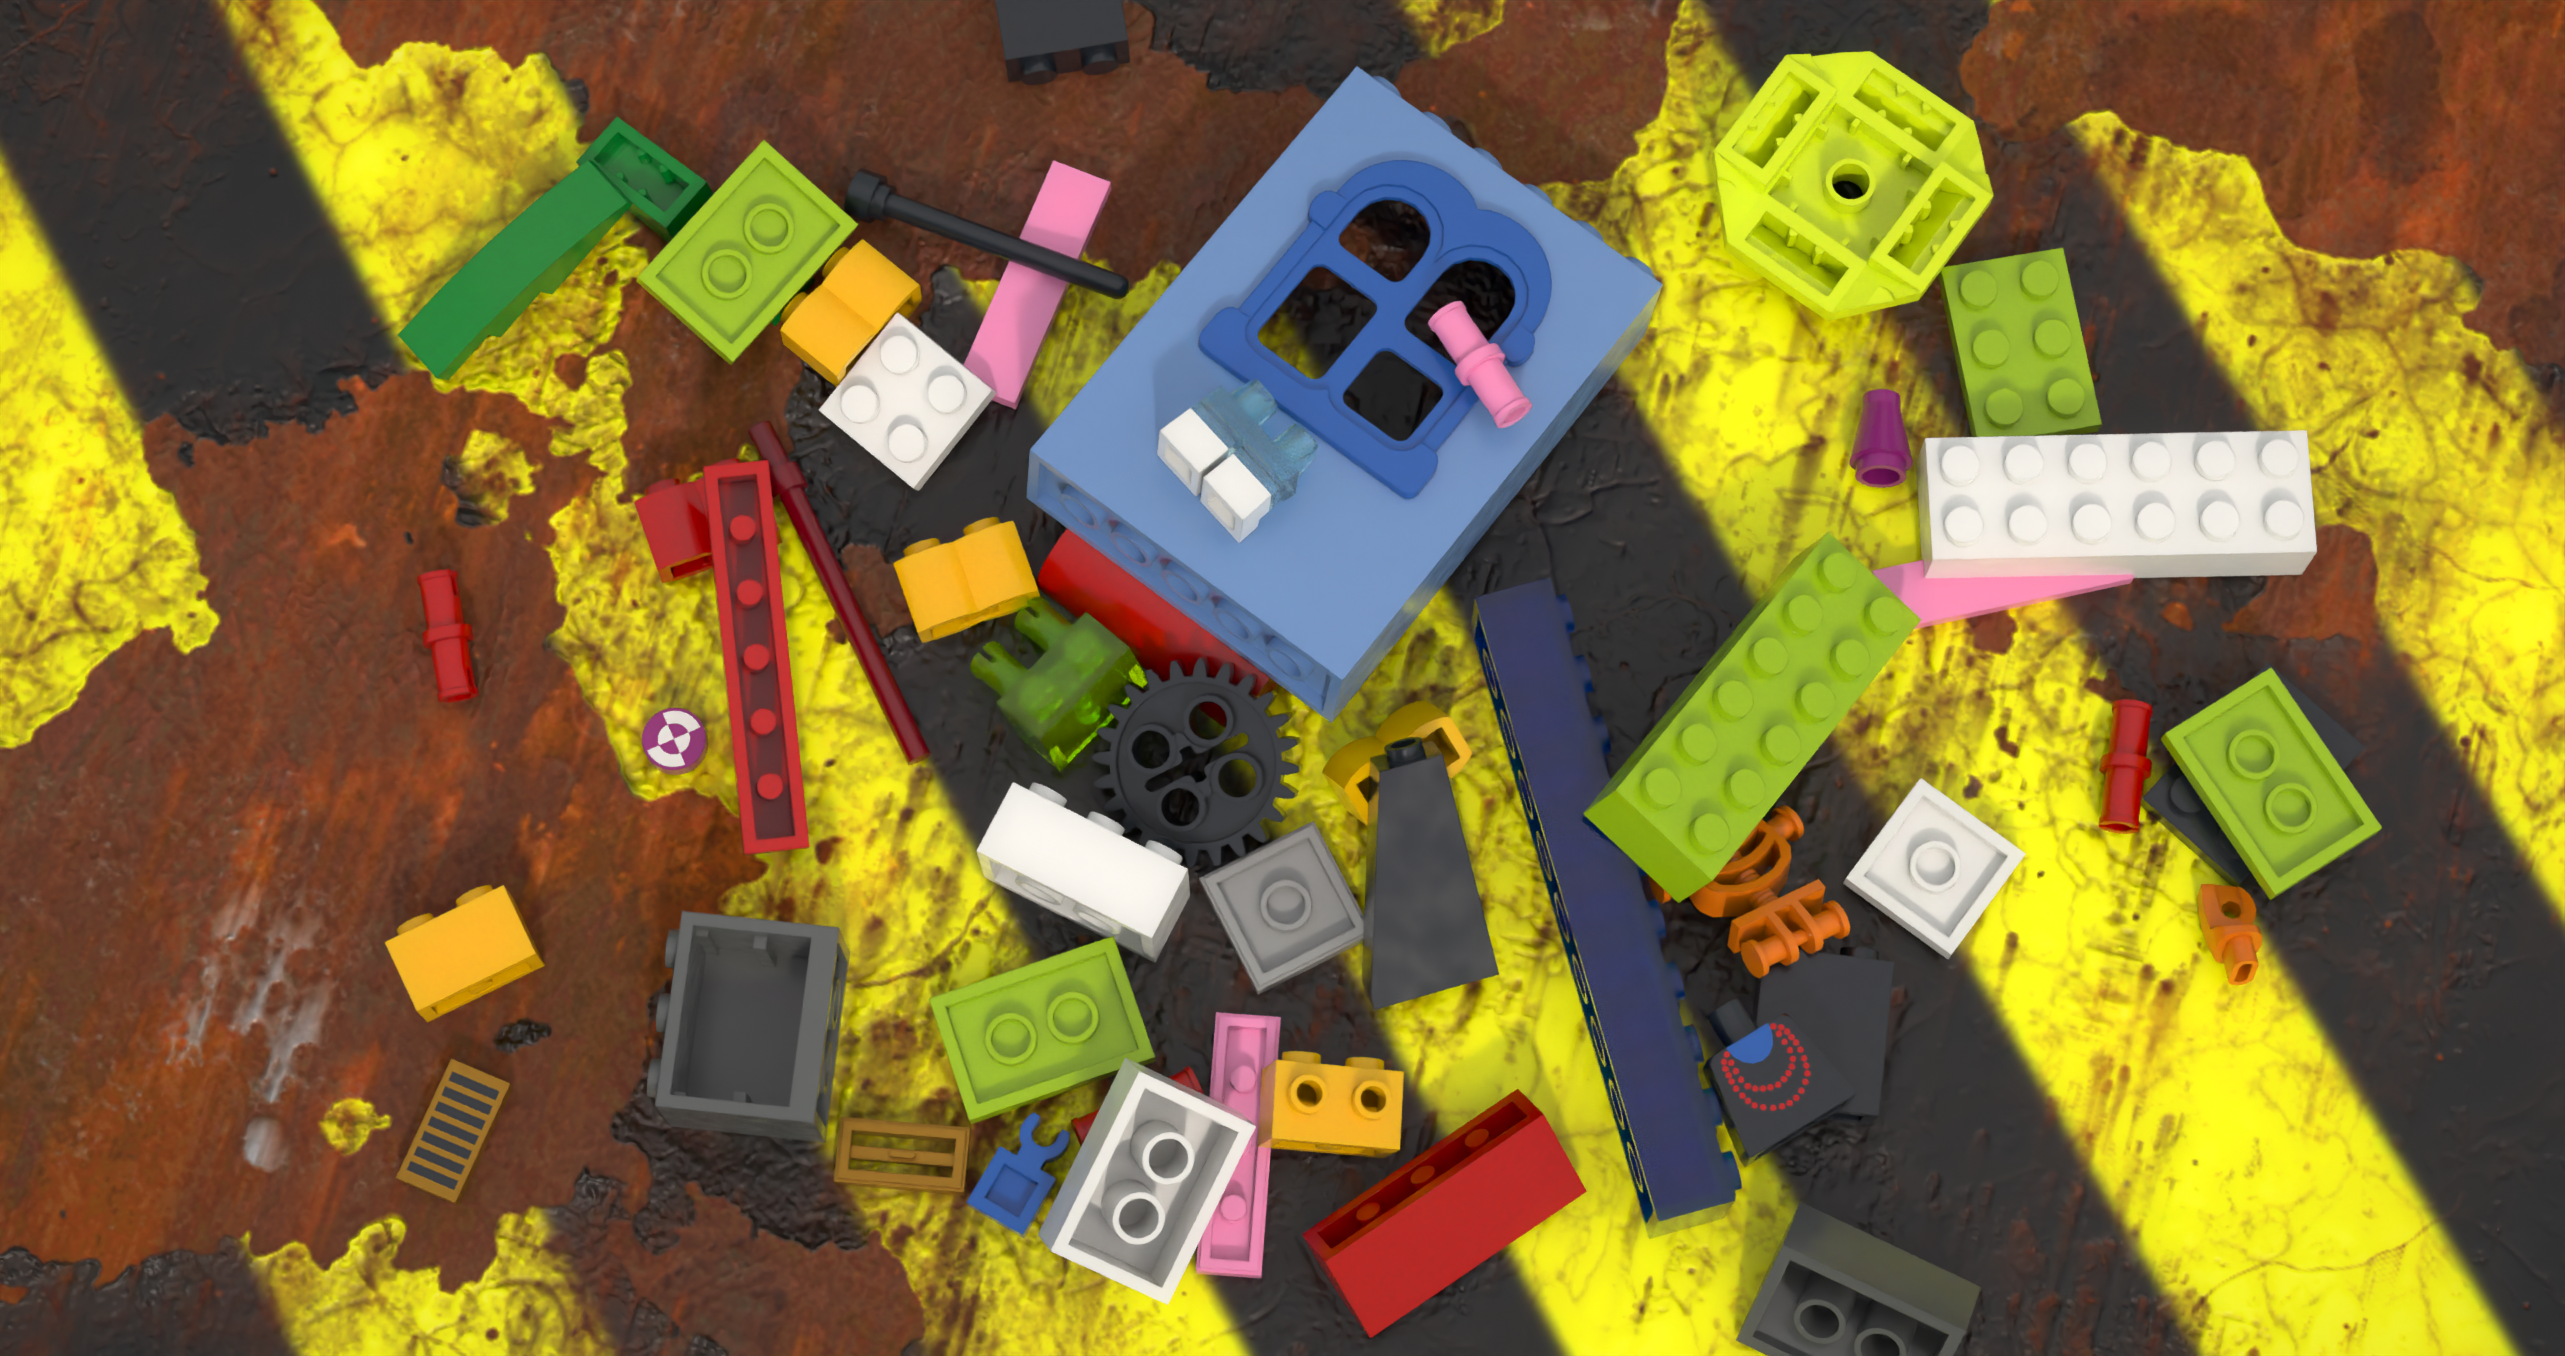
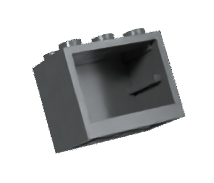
(750, 1026)

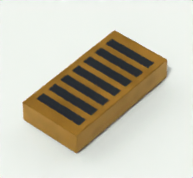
(454, 1132)

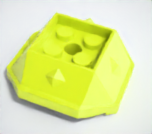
(1858, 124)

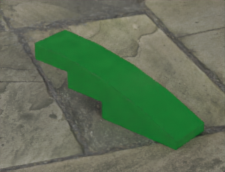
(657, 184)
(513, 269)

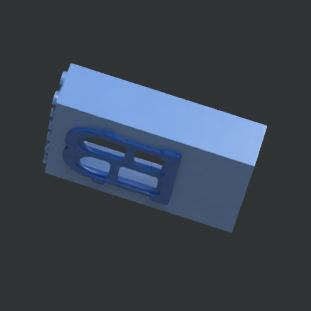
(1372, 517)

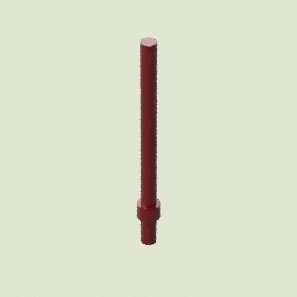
(788, 487)

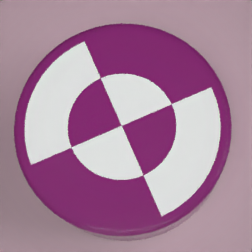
(675, 741)

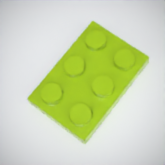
(747, 252)
(2019, 346)
(2271, 783)
(1041, 1029)

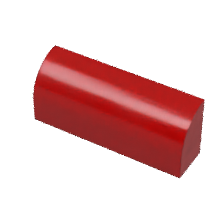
(1152, 628)
(1444, 1212)

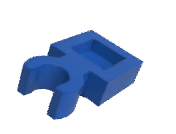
(1016, 1185)

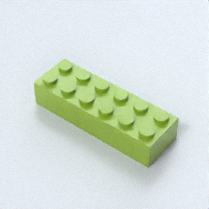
(1752, 718)

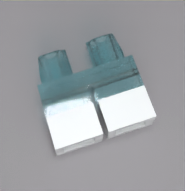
(1230, 458)

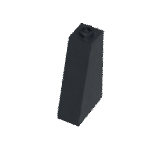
(1420, 887)

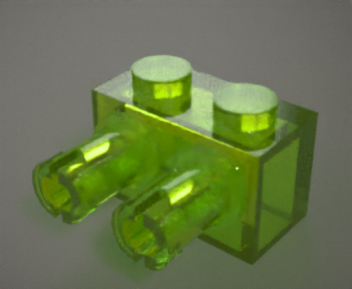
(1068, 689)

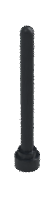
(873, 198)

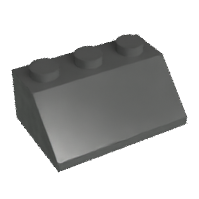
(1854, 1296)

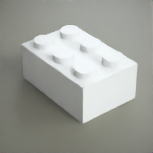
(1085, 869)
(1146, 1181)

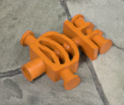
(1768, 925)

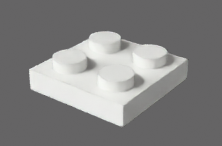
(907, 401)
(1934, 868)

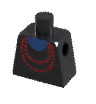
(1770, 1081)

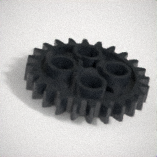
(1172, 710)

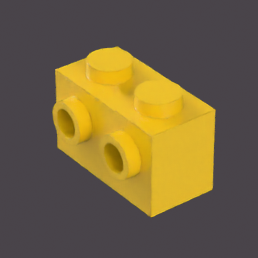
(1330, 1106)

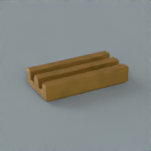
(958, 1161)

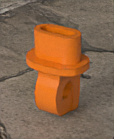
(2230, 939)

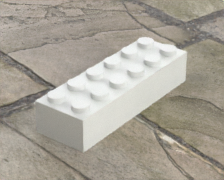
(2116, 505)

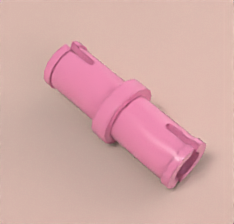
(1480, 364)

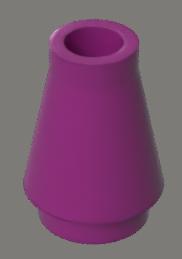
(1881, 442)

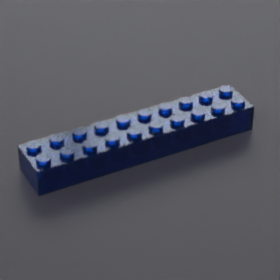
(1602, 912)

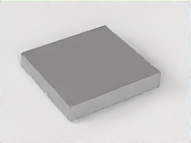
(1285, 907)

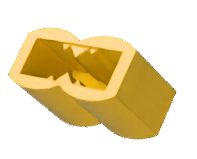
(847, 310)
(966, 579)
(1350, 766)

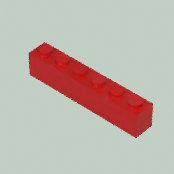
(755, 657)

